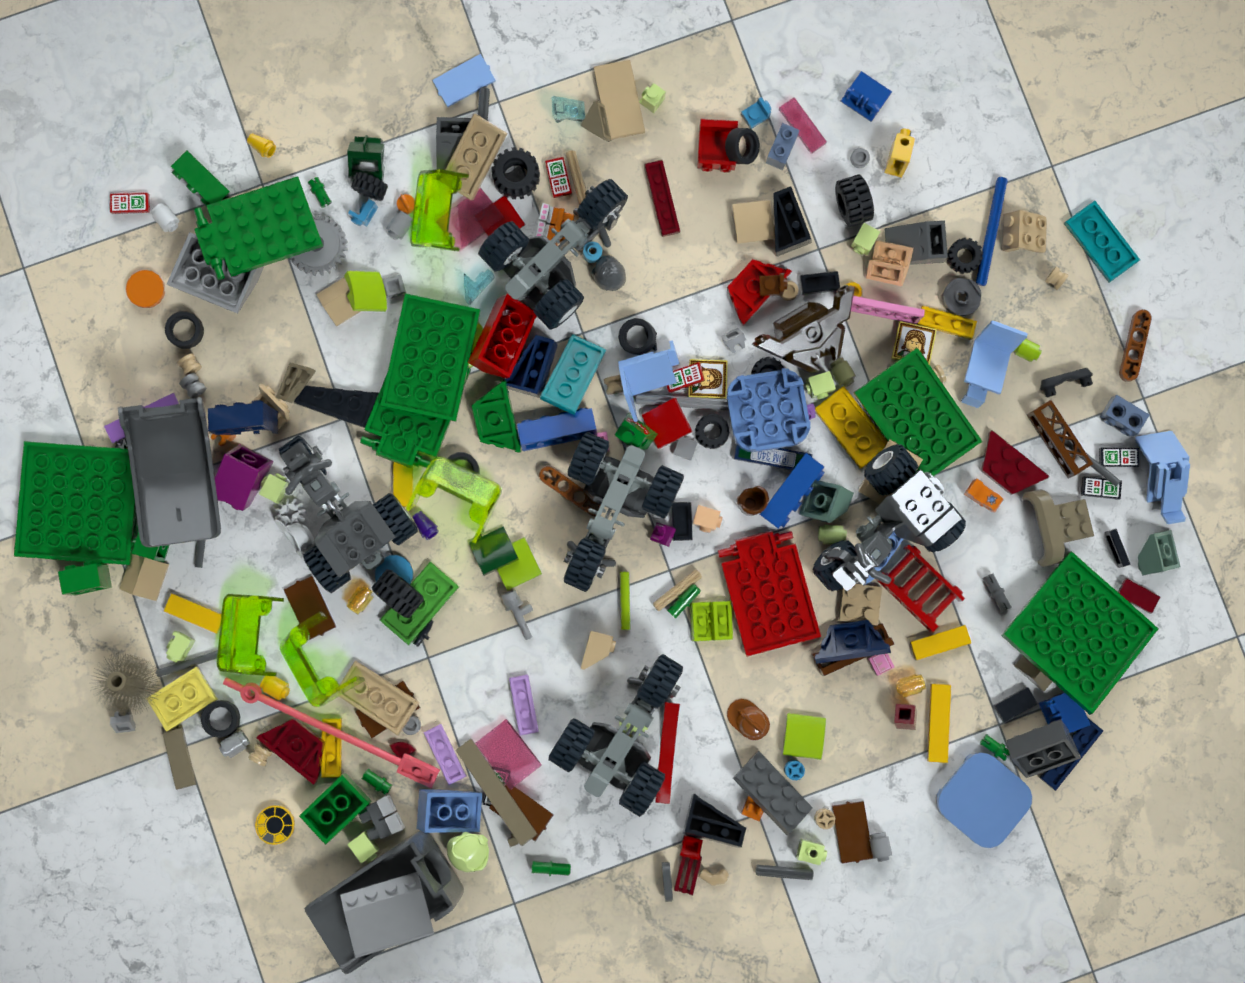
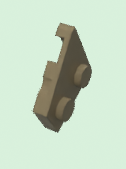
(294, 381)

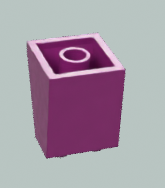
(241, 476)

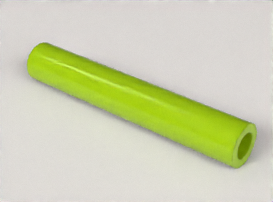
(625, 600)

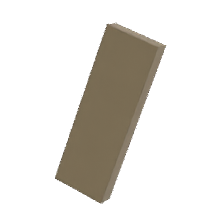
(179, 758)

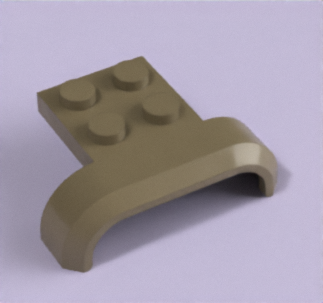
(1058, 524)

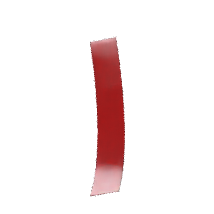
(667, 750)

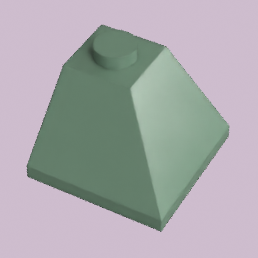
(826, 501)
(1158, 554)

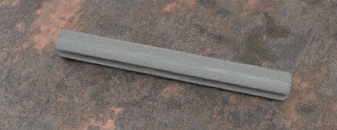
(687, 402)

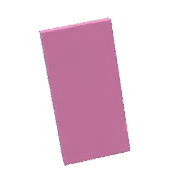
(887, 310)

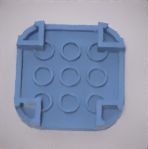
(768, 410)
(984, 800)

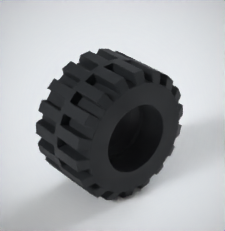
(513, 158)
(854, 200)
(397, 593)

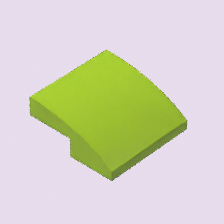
(366, 291)
(522, 569)
(711, 621)
(804, 736)

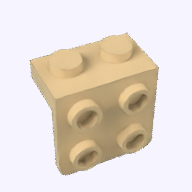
(1024, 231)
(267, 396)

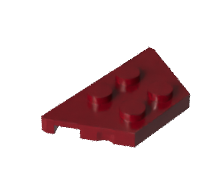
(1009, 466)
(297, 747)

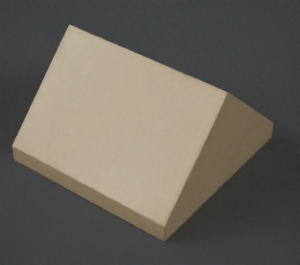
(336, 302)
(144, 577)

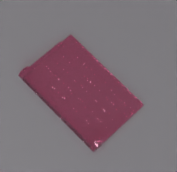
(508, 754)

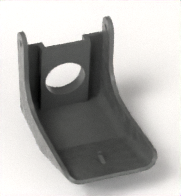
(172, 472)
(414, 854)

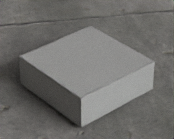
(394, 286)
(685, 448)

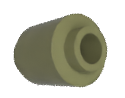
(842, 372)

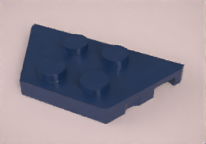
(851, 641)

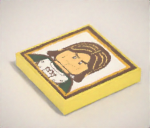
(913, 336)
(715, 380)

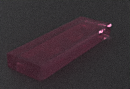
(800, 120)

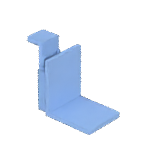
(990, 361)
(647, 373)
(1167, 473)

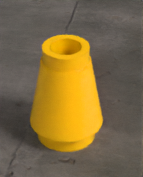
(263, 146)

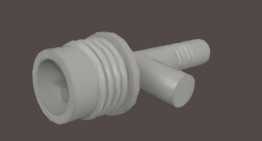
(512, 602)

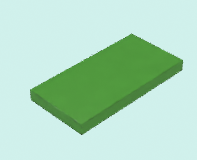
(436, 591)

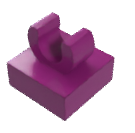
(662, 534)

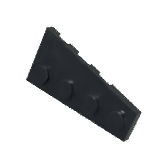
(339, 403)

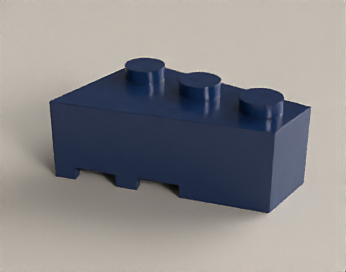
(533, 367)
(242, 418)

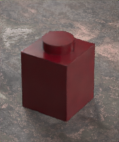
(905, 716)

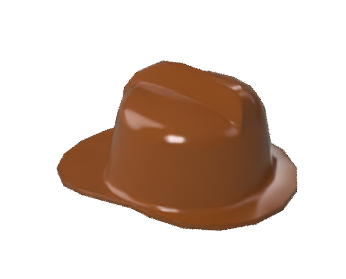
(748, 719)

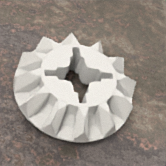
(294, 505)

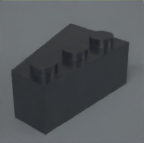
(789, 223)
(711, 824)

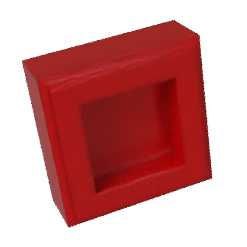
(691, 847)

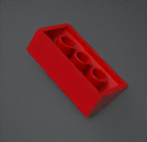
(503, 337)

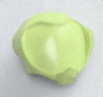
(468, 852)

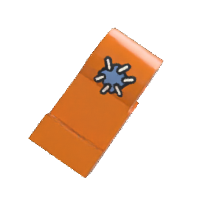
(983, 495)

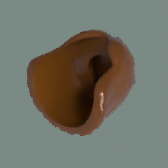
(753, 500)

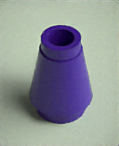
(425, 525)

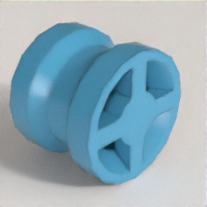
(796, 772)

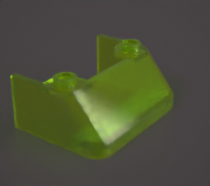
(433, 209)
(463, 484)
(240, 634)
(316, 690)

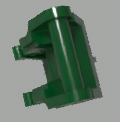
(366, 150)

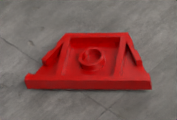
(745, 288)

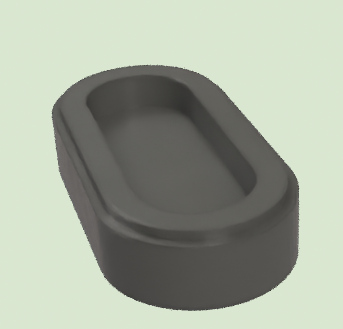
(667, 881)

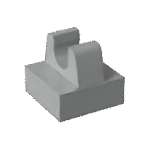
(733, 338)
(122, 723)

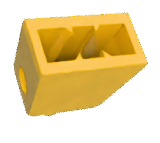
(900, 153)

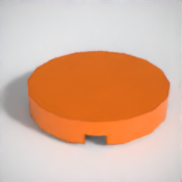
(145, 289)

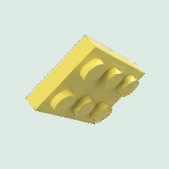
(182, 699)

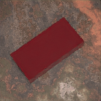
(1139, 596)

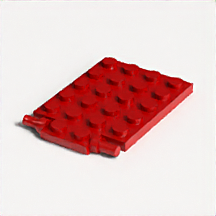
(769, 593)

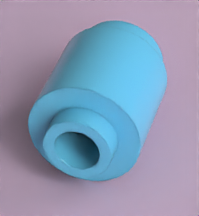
(592, 258)

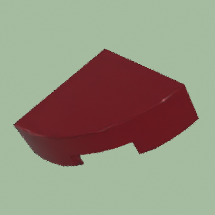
(401, 748)

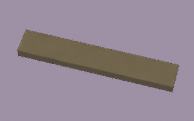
(496, 792)

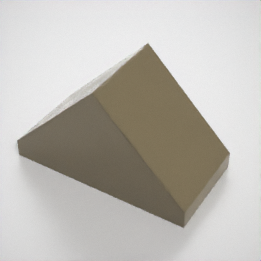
(597, 122)
(1033, 673)

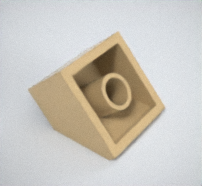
(597, 648)

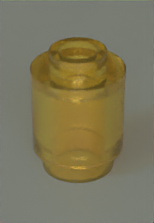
(360, 599)
(910, 685)

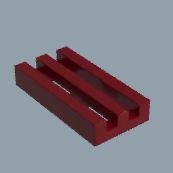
(684, 889)

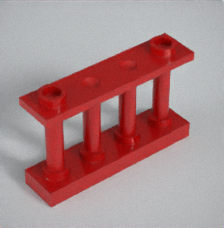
(915, 606)

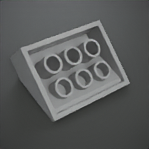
(199, 279)
(386, 914)

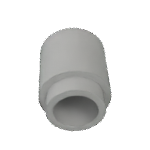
(399, 225)
(234, 744)
(880, 846)

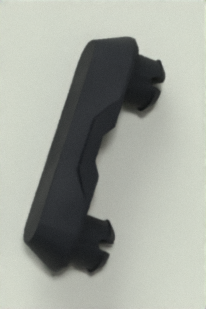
(1048, 385)

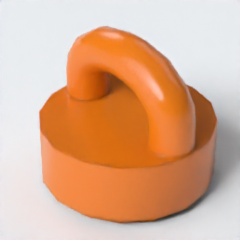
(405, 203)

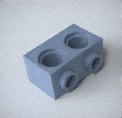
(782, 146)
(1126, 411)

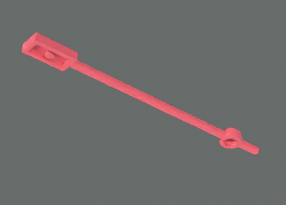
(408, 765)

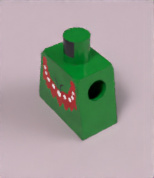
(635, 433)

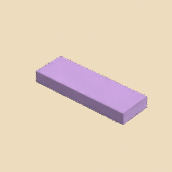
(523, 705)
(445, 754)

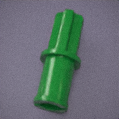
(684, 601)
(551, 868)

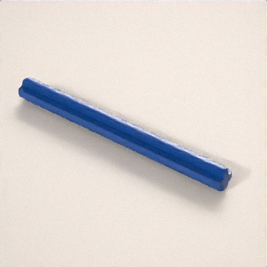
(991, 231)

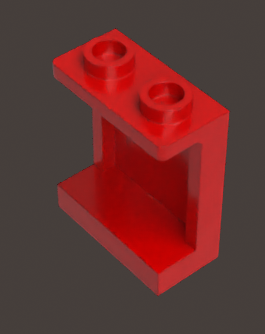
(712, 145)

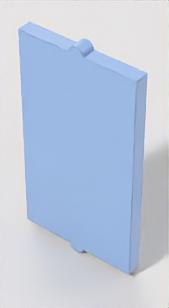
(464, 80)

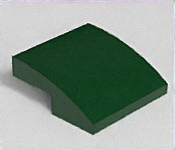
(494, 551)

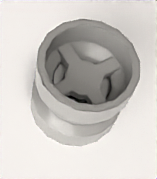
(192, 385)

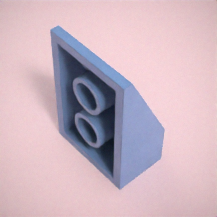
(448, 811)

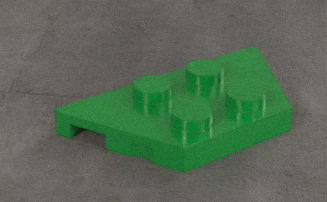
(496, 419)

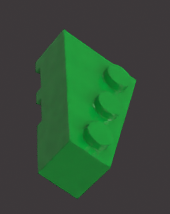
(199, 179)

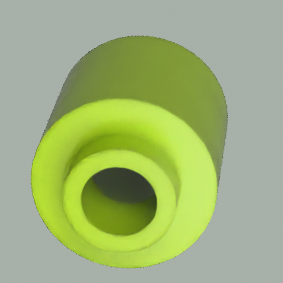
(1028, 350)

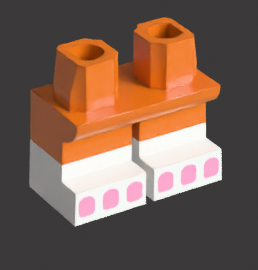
(551, 218)

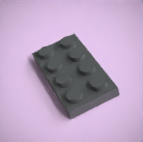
(772, 793)

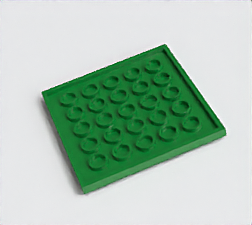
(75, 504)
(1080, 632)

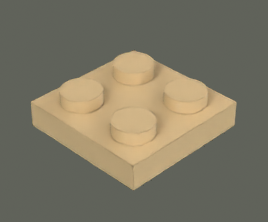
(860, 604)

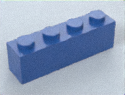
(556, 429)
(792, 490)

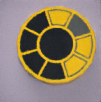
(275, 824)

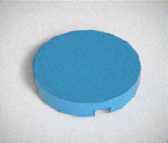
(398, 565)

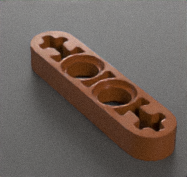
(1131, 344)
(569, 494)

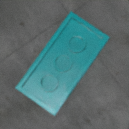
(1101, 241)
(573, 374)

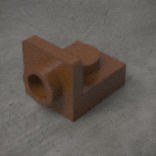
(772, 285)

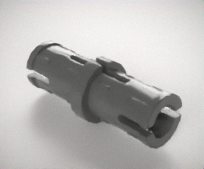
(997, 592)

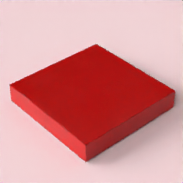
(667, 422)

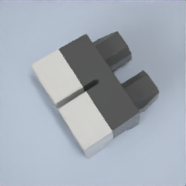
(385, 826)

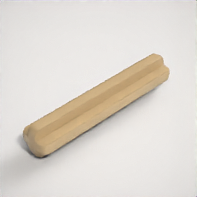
(576, 175)
(677, 590)

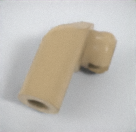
(714, 879)

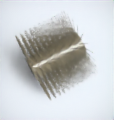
(126, 684)

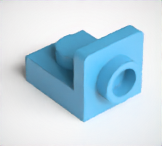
(757, 113)
(366, 213)

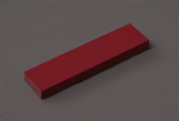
(662, 198)

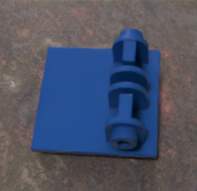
(866, 96)
(1064, 709)

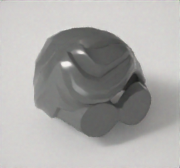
(609, 273)

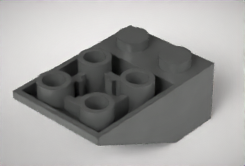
(448, 135)
(925, 237)

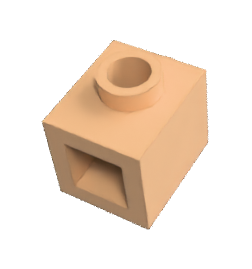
(707, 519)

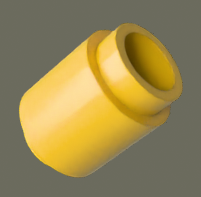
(275, 687)

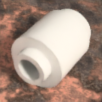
(165, 218)

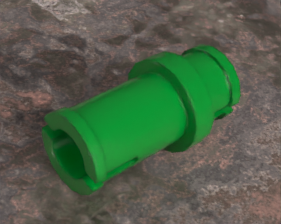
(318, 189)
(995, 747)
(376, 781)

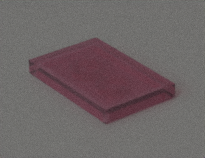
(473, 219)

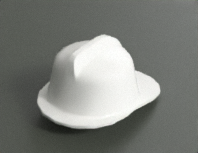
(297, 534)

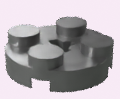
(962, 286)

